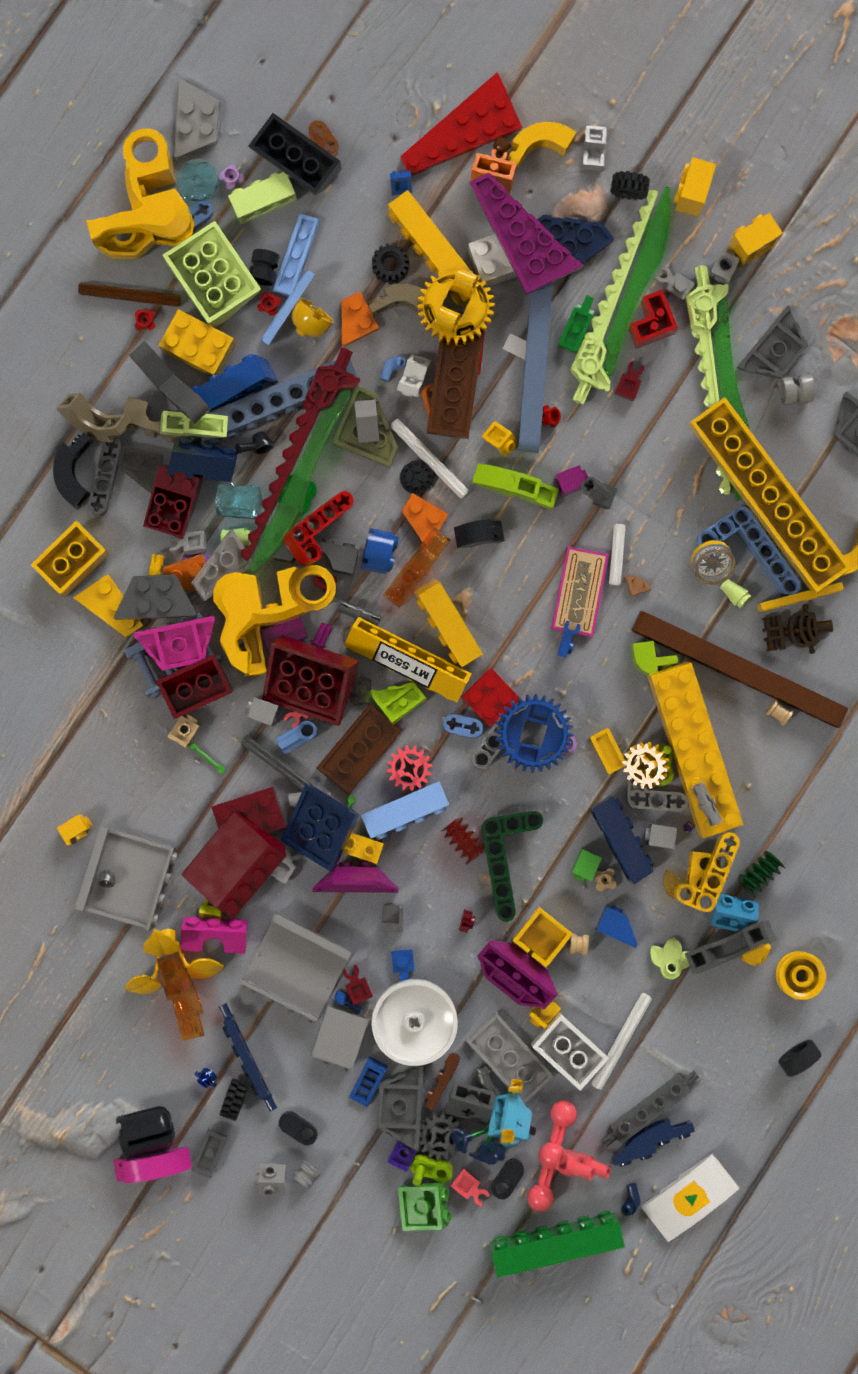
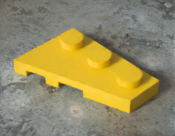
(103, 600)

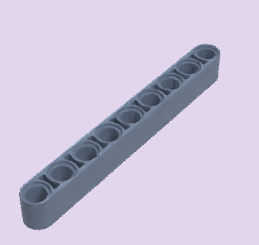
(535, 369)

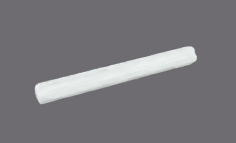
(429, 458)
(622, 1040)

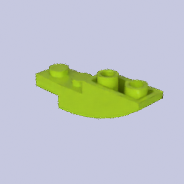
(515, 484)

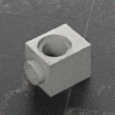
(717, 273)
(262, 711)
(660, 836)

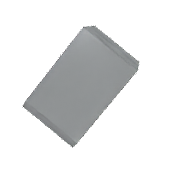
(366, 421)

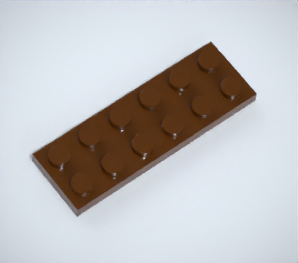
(455, 386)

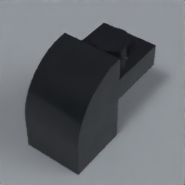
(478, 533)

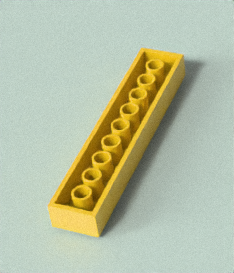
(769, 496)

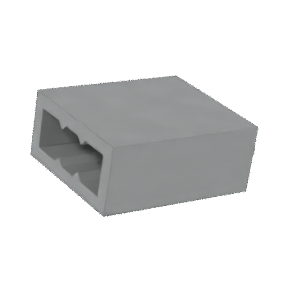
(340, 1037)

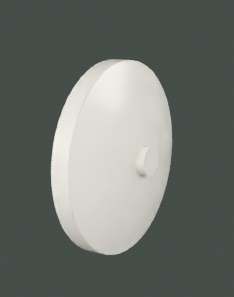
(414, 1022)

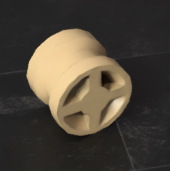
(579, 944)

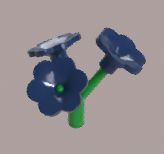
(489, 1152)

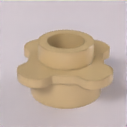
(610, 883)

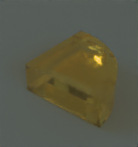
(670, 882)

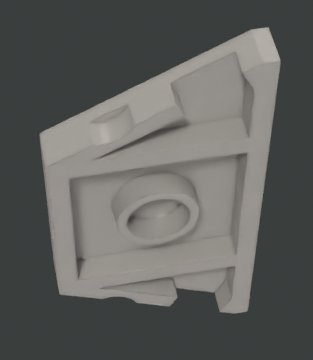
(196, 120)

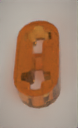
(327, 136)

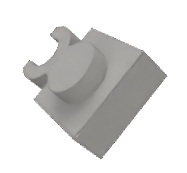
(677, 285)
(191, 544)
(285, 868)

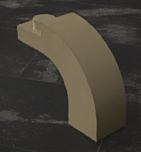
(398, 295)
(90, 420)

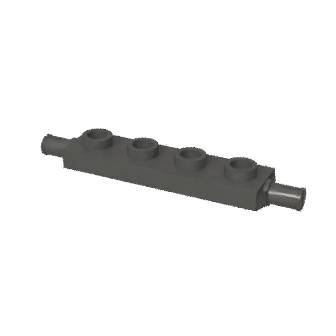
(650, 1108)

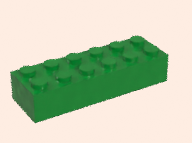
(556, 1244)

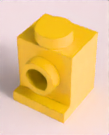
(75, 829)

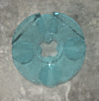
(203, 190)

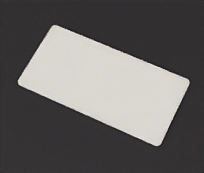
(515, 346)

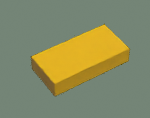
(607, 750)

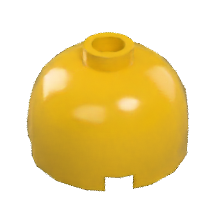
(309, 319)

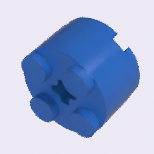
(379, 550)

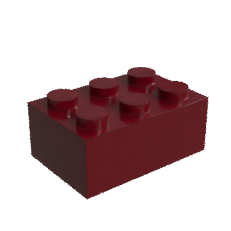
(258, 807)

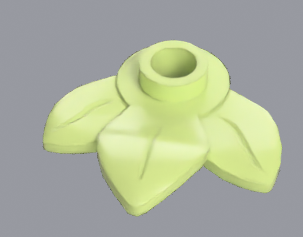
(669, 955)

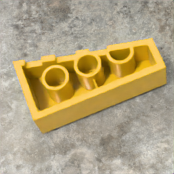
(448, 623)

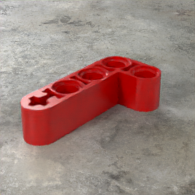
(319, 521)

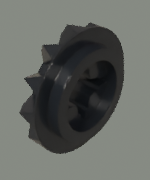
(416, 487)

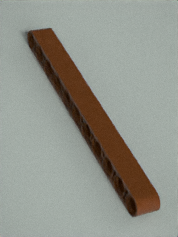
(739, 669)

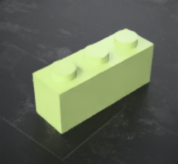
(262, 197)

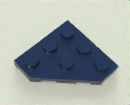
(578, 237)

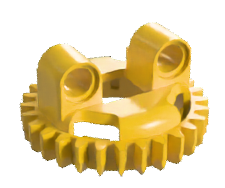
(447, 321)

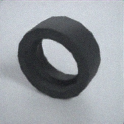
(799, 1058)

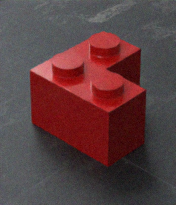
(658, 321)

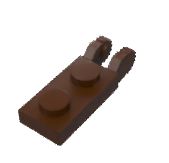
(442, 1079)

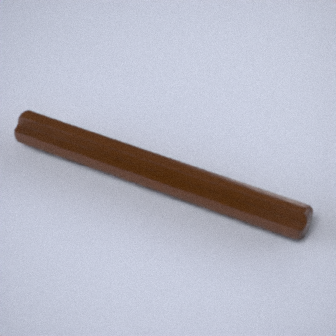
(129, 294)

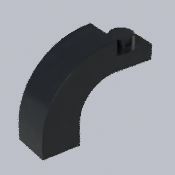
(64, 470)

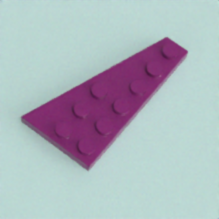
(526, 243)

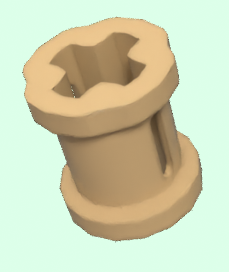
(779, 712)

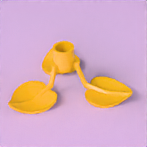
(165, 943)

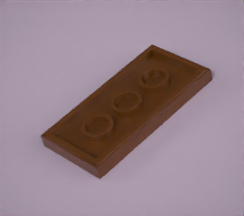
(359, 749)

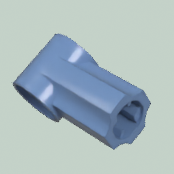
(295, 737)

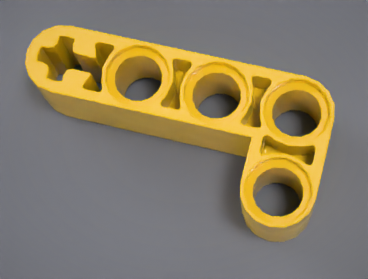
(711, 870)

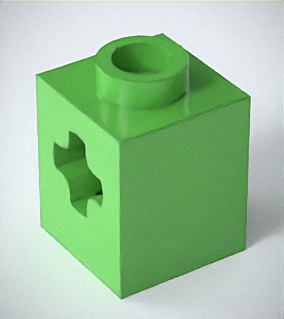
(585, 866)

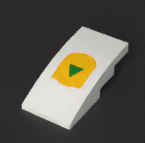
(690, 1197)

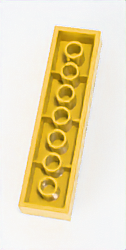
(694, 745)

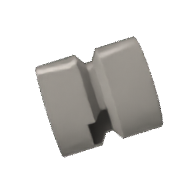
(797, 389)

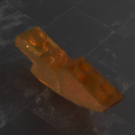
(417, 567)
(182, 992)

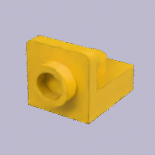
(500, 438)
(542, 1017)

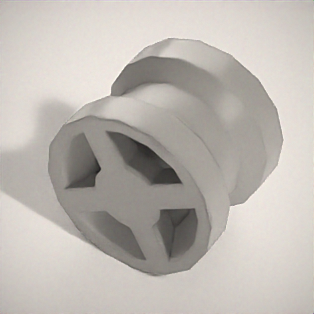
(306, 1174)

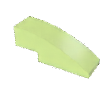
(179, 425)

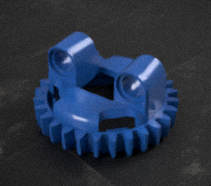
(541, 713)

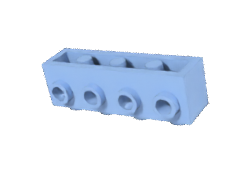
(404, 810)

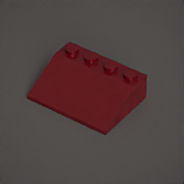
(309, 679)
(234, 864)

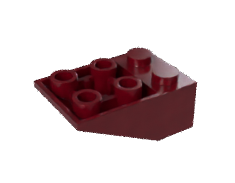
(172, 502)

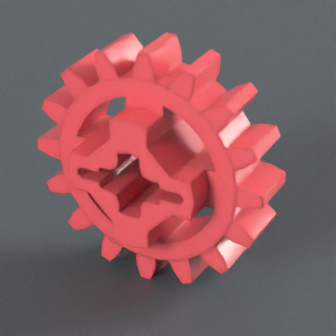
(400, 773)

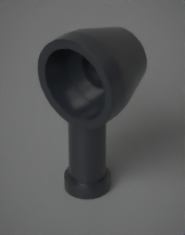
(260, 444)

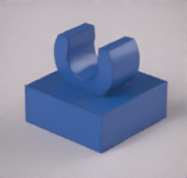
(400, 182)

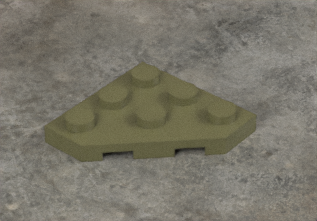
(347, 436)

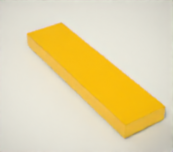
(799, 597)

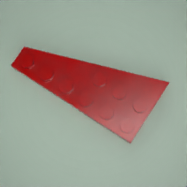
(468, 127)

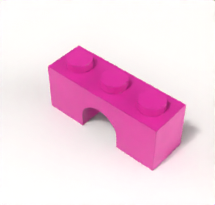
(230, 932)

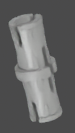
(706, 804)

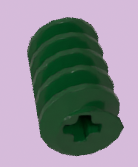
(760, 873)

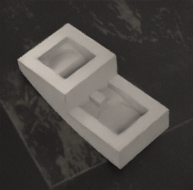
(594, 148)

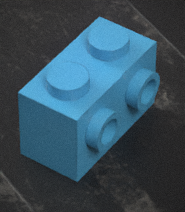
(734, 913)

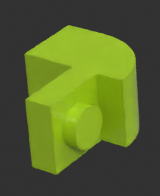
(645, 658)

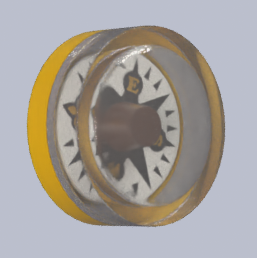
(713, 562)

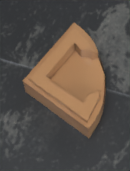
(636, 585)

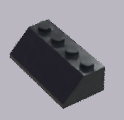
(295, 154)

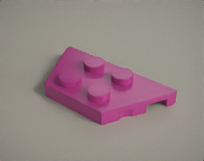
(177, 643)

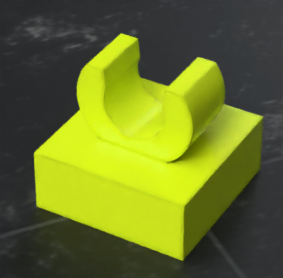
(209, 911)

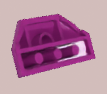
(356, 879)
(517, 974)

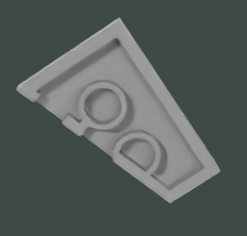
(223, 561)

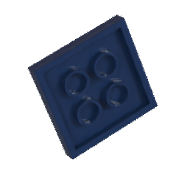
(320, 827)

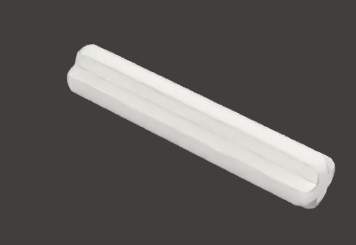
(617, 554)

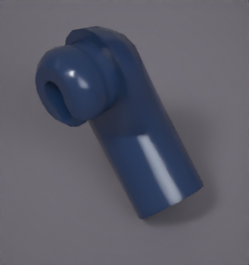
(632, 1202)

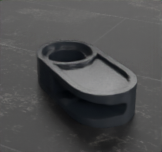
(293, 1125)
(511, 1175)

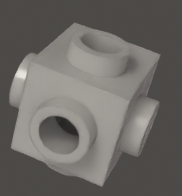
(271, 1179)

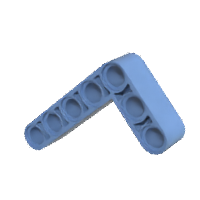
(754, 546)

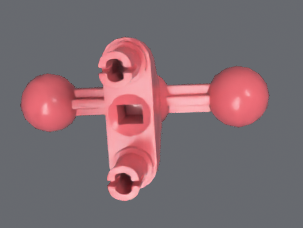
(566, 1161)

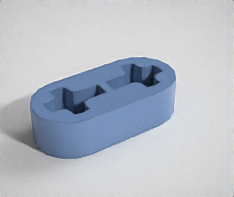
(201, 219)
(464, 721)

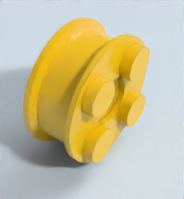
(814, 975)

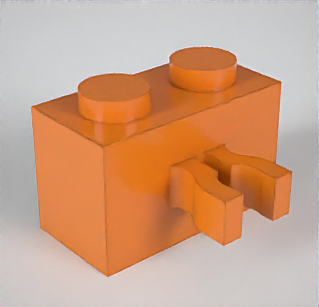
(500, 168)

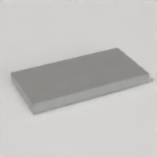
(509, 1056)

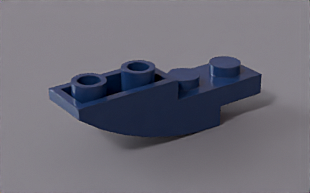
(642, 1143)

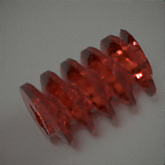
(463, 840)

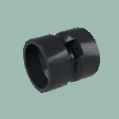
(264, 265)

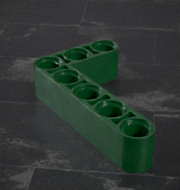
(501, 858)

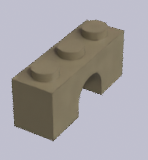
(139, 413)

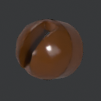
(501, 145)

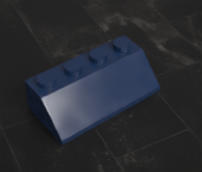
(622, 840)

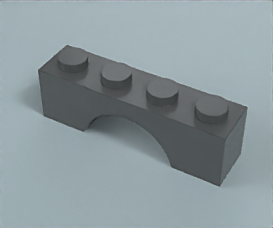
(342, 557)
(729, 948)

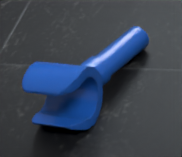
(340, 998)

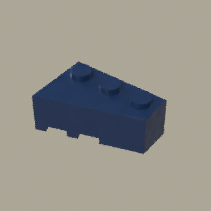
(202, 459)

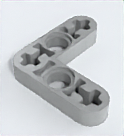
(632, 789)

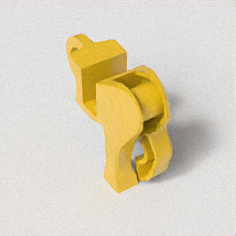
(153, 218)
(242, 605)

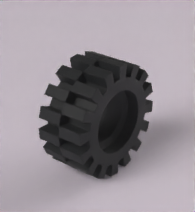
(630, 185)
(390, 251)
(234, 1099)

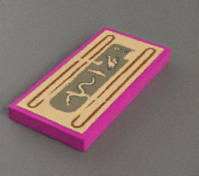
(580, 590)

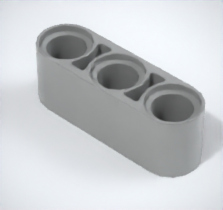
(485, 749)

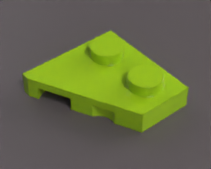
(398, 700)

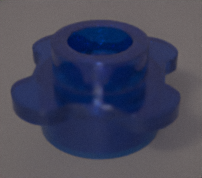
(206, 1078)

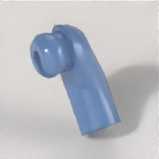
(391, 365)

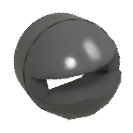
(106, 879)

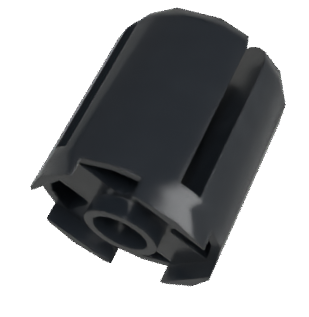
(145, 1131)

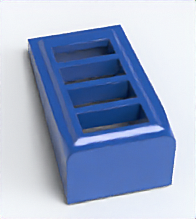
(374, 1069)

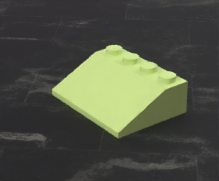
(212, 274)

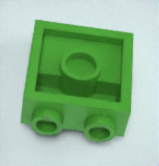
(424, 1206)

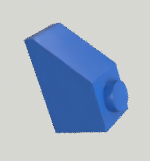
(616, 925)

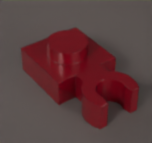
(629, 384)
(467, 921)
(358, 988)

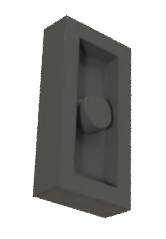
(209, 1153)

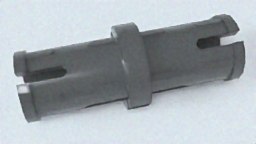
(358, 611)

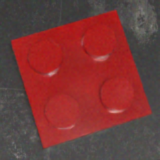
(489, 697)

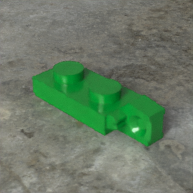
(577, 326)

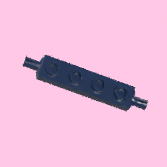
(249, 1065)

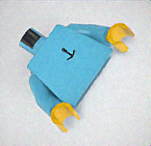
(511, 1118)

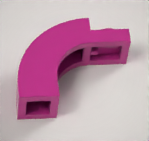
(153, 1166)

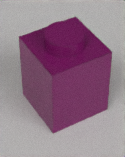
(570, 480)

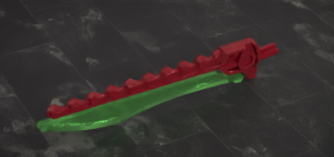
(321, 395)

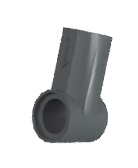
(599, 492)

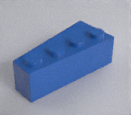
(236, 381)

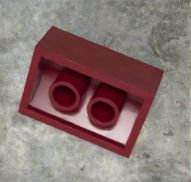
(194, 686)

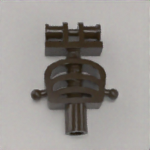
(810, 628)

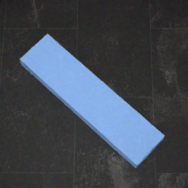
(296, 254)
(287, 307)

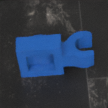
(566, 645)
(402, 962)

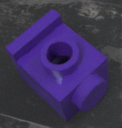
(399, 1161)

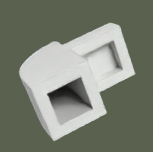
(414, 376)

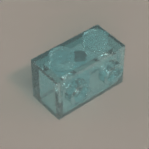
(238, 501)

